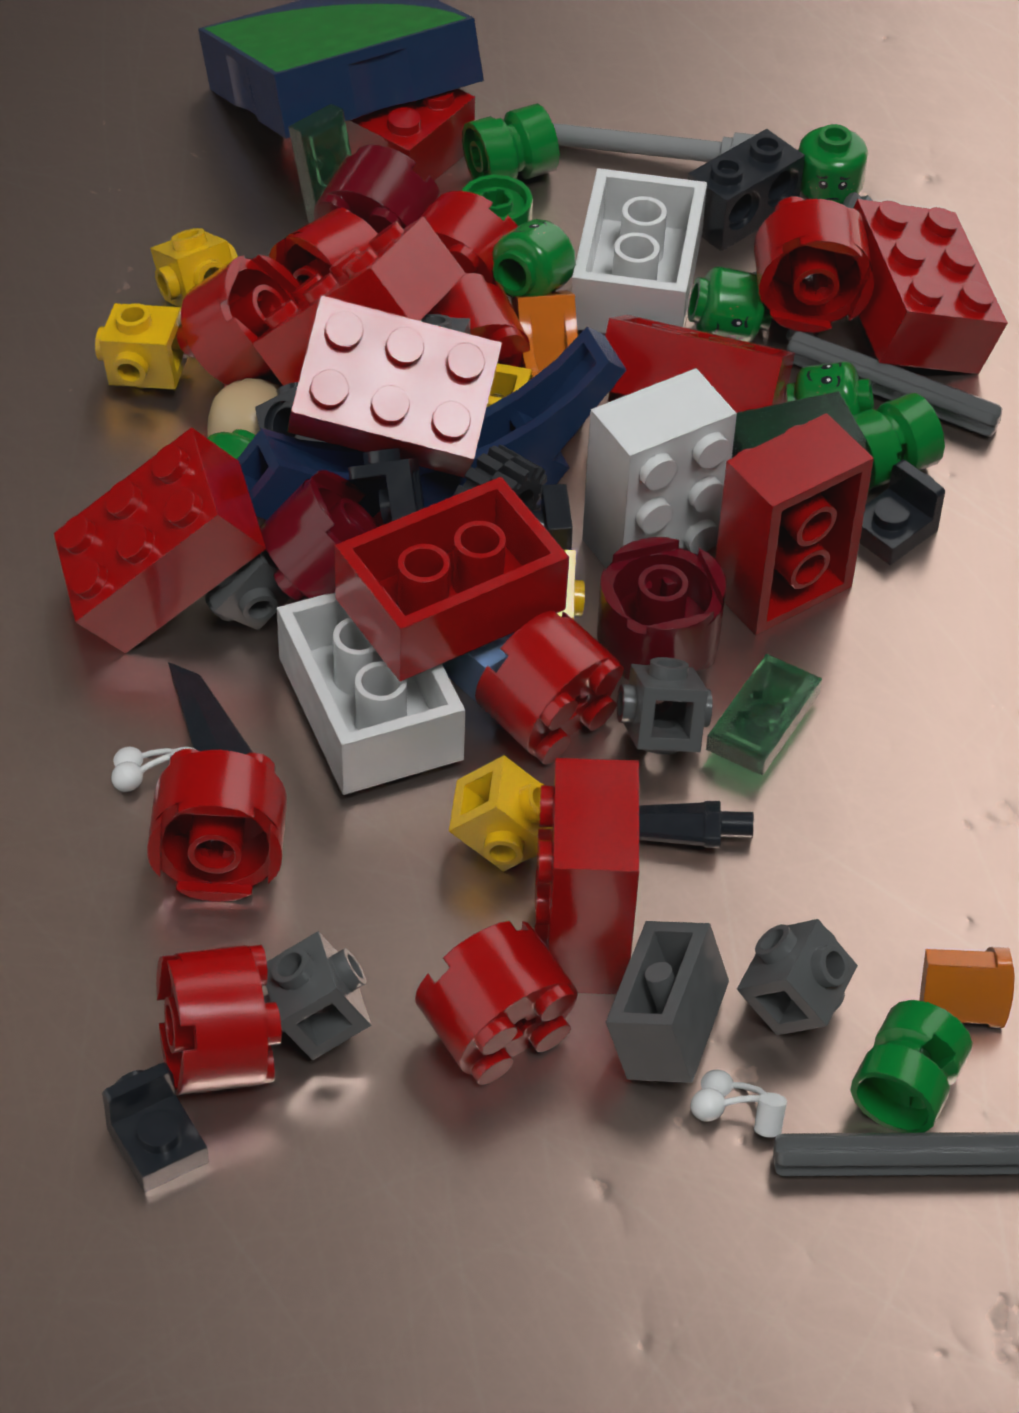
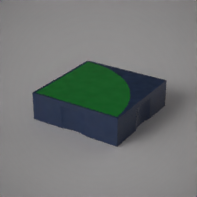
(339, 54)

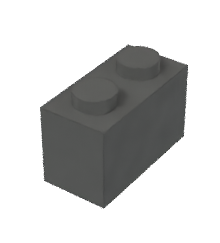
(668, 1001)

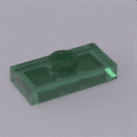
(319, 148)
(764, 714)

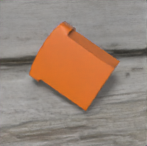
(970, 984)

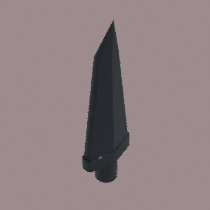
(204, 716)
(693, 823)

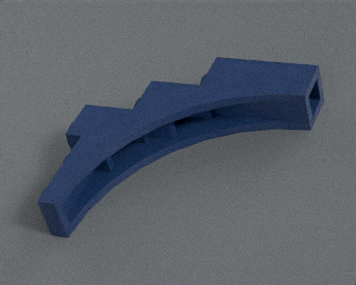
(530, 422)

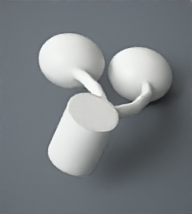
(128, 773)
(710, 1102)

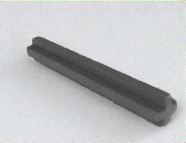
(893, 382)
(896, 1153)

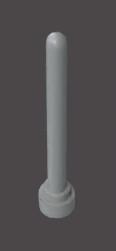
(645, 143)

